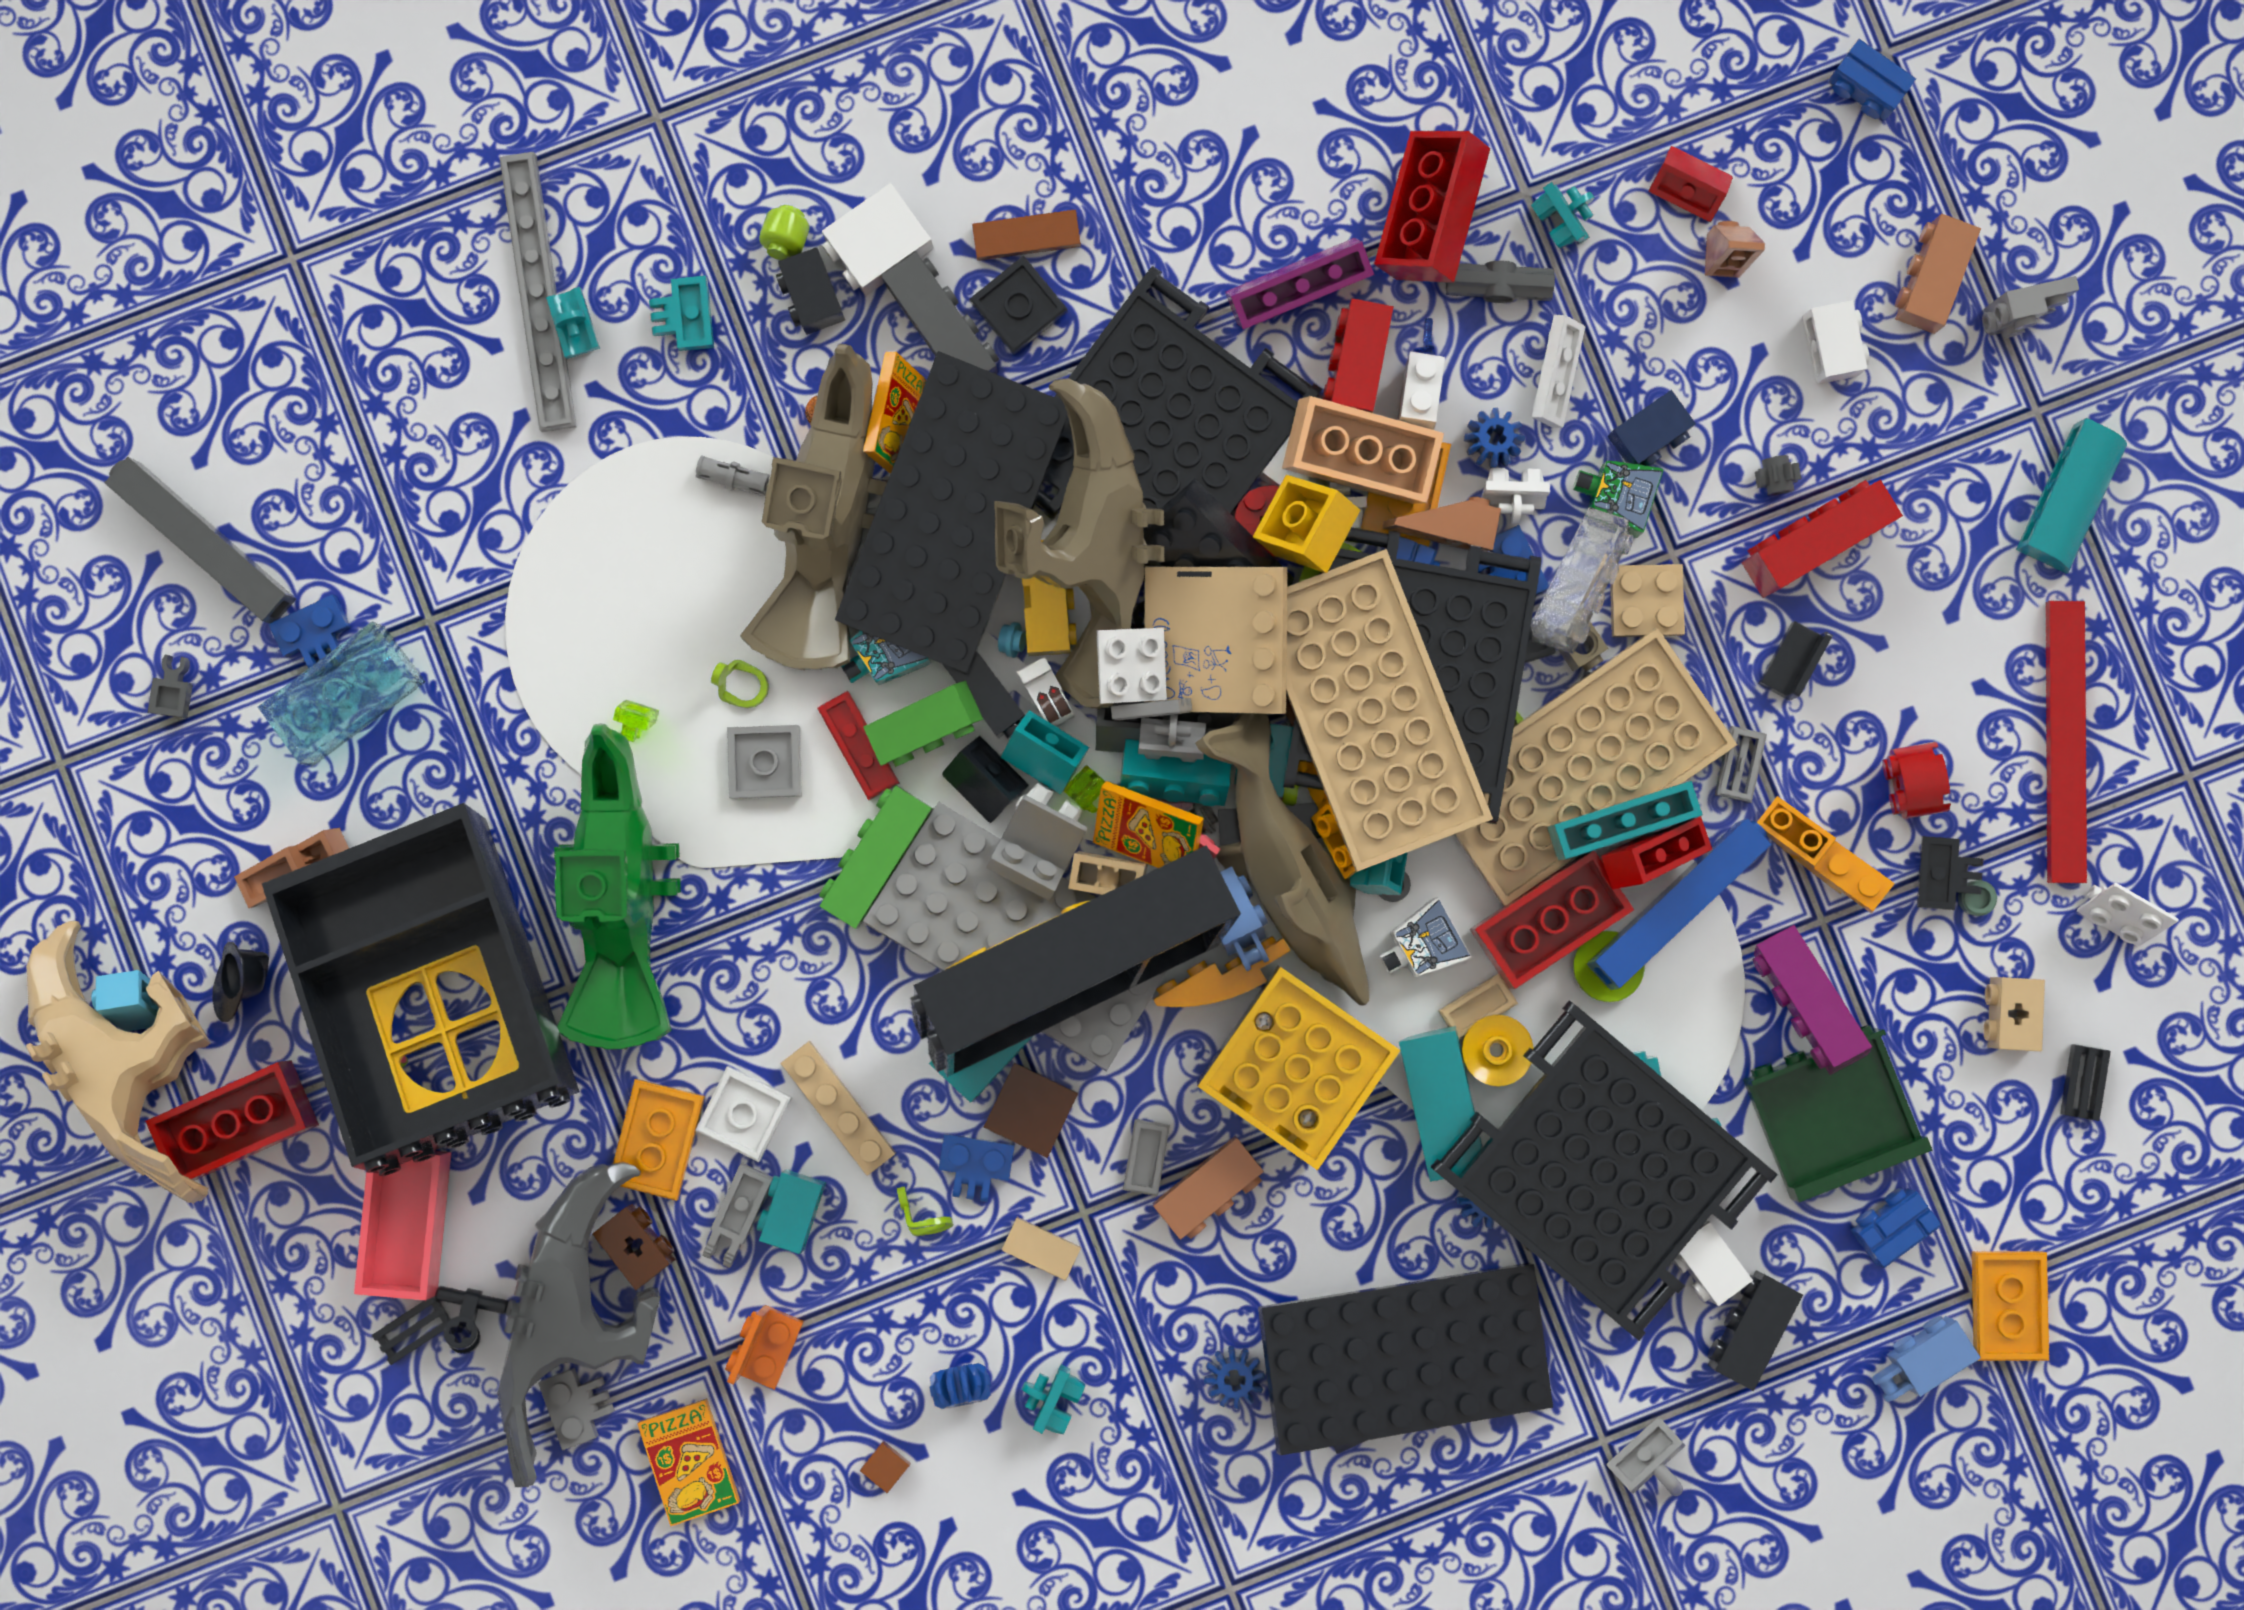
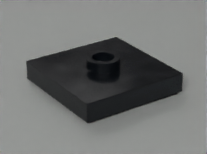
(1018, 305)

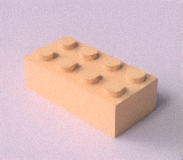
(1362, 450)

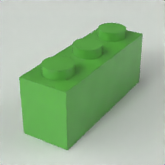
(924, 724)

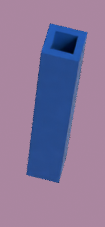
(1679, 903)

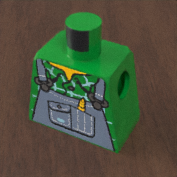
(1622, 491)

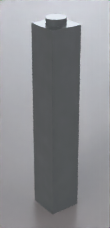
(199, 540)

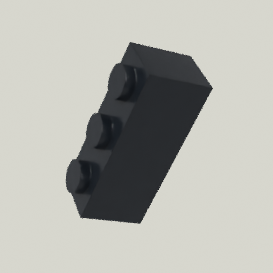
(1753, 1330)

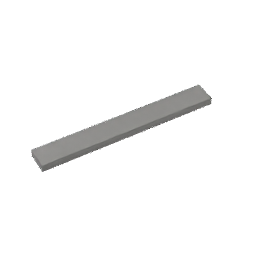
(536, 283)

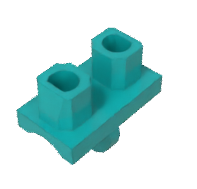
(1554, 201)
(573, 323)
(1062, 1385)

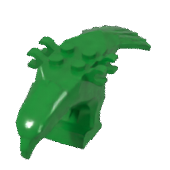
(609, 895)

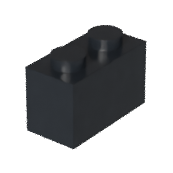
(810, 291)

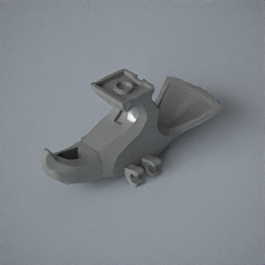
(556, 1311)

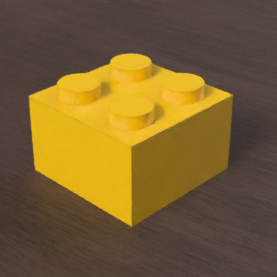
(1306, 523)

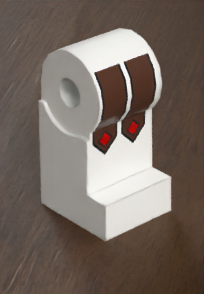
(1046, 692)

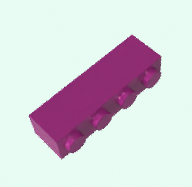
(1299, 283)
(1811, 1000)

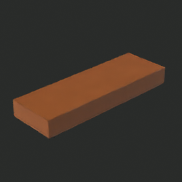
(1026, 235)

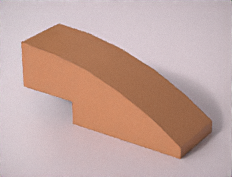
(287, 860)

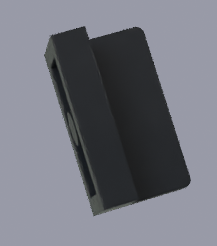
(1794, 661)
(984, 779)

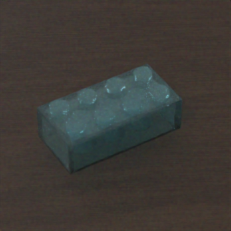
(341, 694)

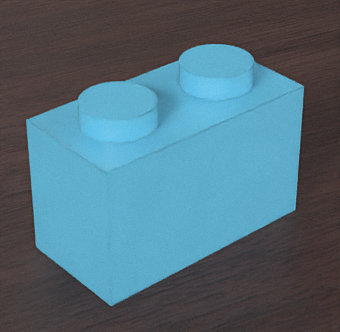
(124, 1000)

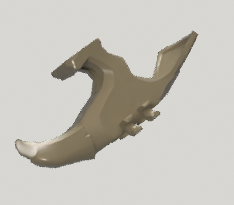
(820, 515)
(1096, 535)

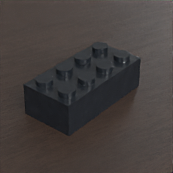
(1205, 534)

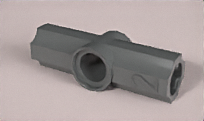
(1502, 282)

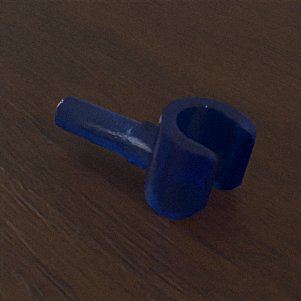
(1427, 347)

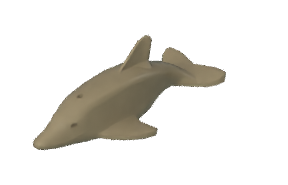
(1287, 863)

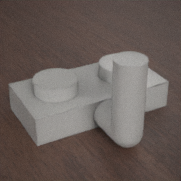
(1647, 1457)

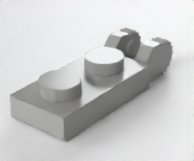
(738, 1211)

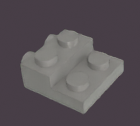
(2022, 306)

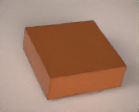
(885, 1466)

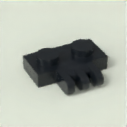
(1944, 873)

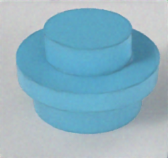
(1011, 639)

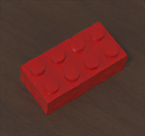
(1432, 206)
(1813, 542)
(1551, 920)
(234, 1121)

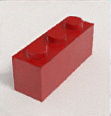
(1656, 853)

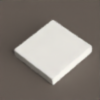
(743, 1114)

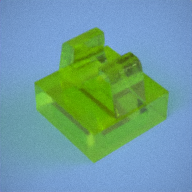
(634, 718)
(1085, 788)

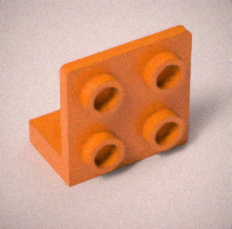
(766, 1347)

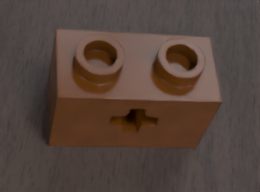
(618, 1236)

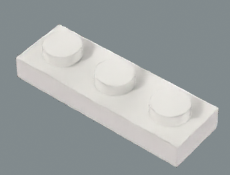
(1558, 371)

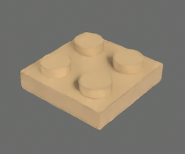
(1647, 599)

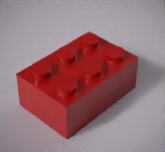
(1359, 355)

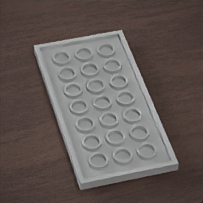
(951, 905)

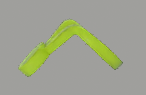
(719, 678)
(939, 1223)

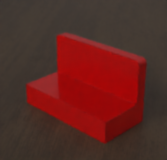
(1691, 184)

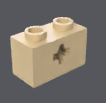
(1102, 873)
(2018, 1032)

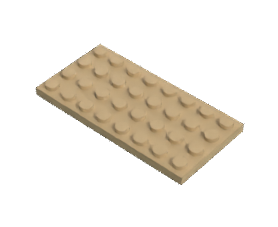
(1376, 714)
(1597, 744)

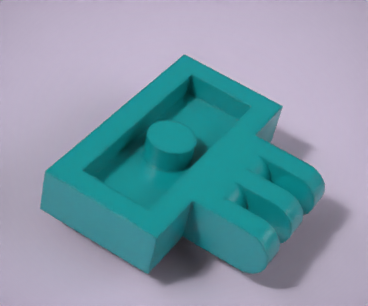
(685, 314)

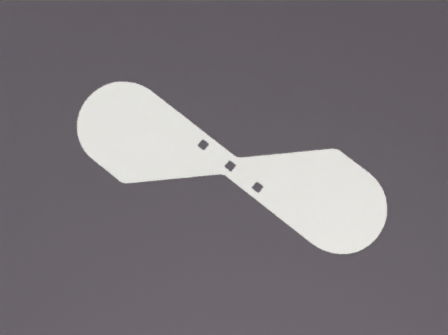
(654, 576)

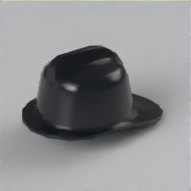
(237, 978)

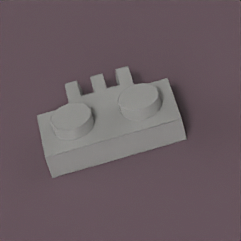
(574, 1407)

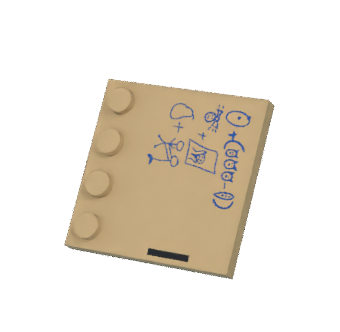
(1222, 635)

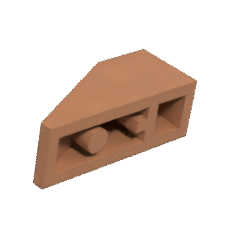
(1731, 249)
(1453, 525)

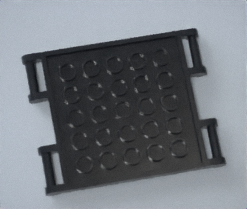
(1181, 402)
(1477, 645)
(1604, 1171)

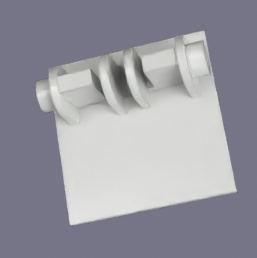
(1131, 665)
(2125, 914)

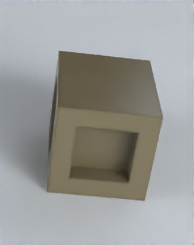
(1592, 658)

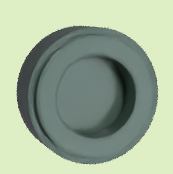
(1978, 903)

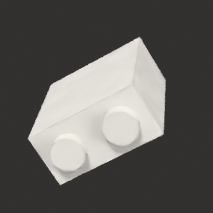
(875, 239)

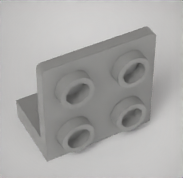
(1036, 847)

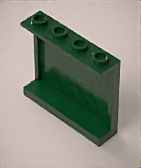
(1837, 1124)

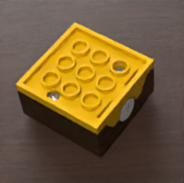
(1297, 1067)

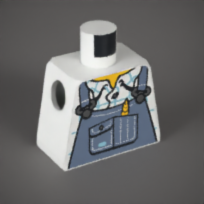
(1425, 942)

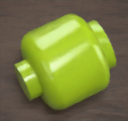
(784, 232)

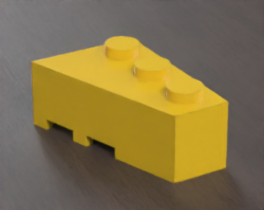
(1047, 618)

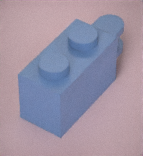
(1248, 927)
(1926, 1359)

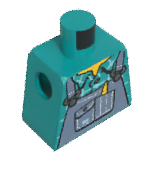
(881, 659)

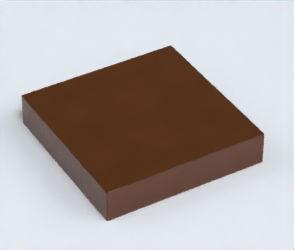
(1030, 1110)

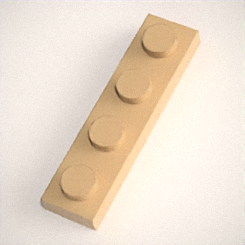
(838, 1108)

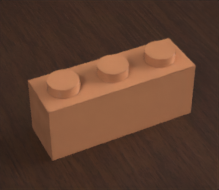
(1936, 273)
(1209, 1189)

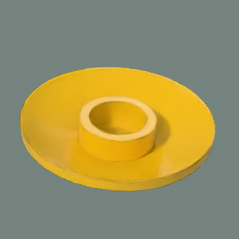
(1507, 1066)

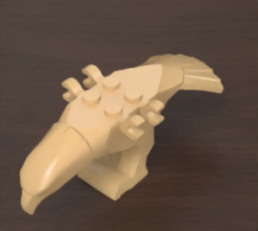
(105, 1067)

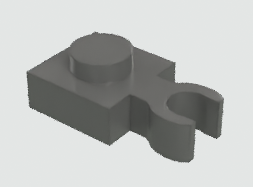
(171, 694)

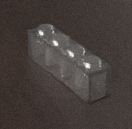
(1581, 581)

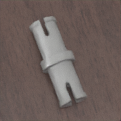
(732, 475)

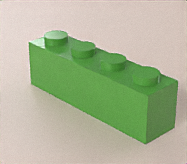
(875, 857)

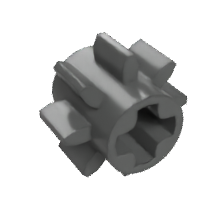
(1778, 475)

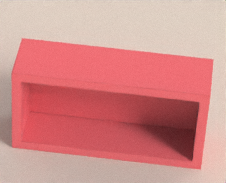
(403, 1230)

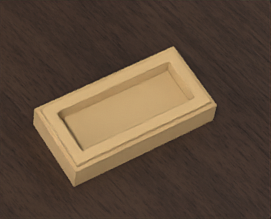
(1486, 999)
(1041, 1248)

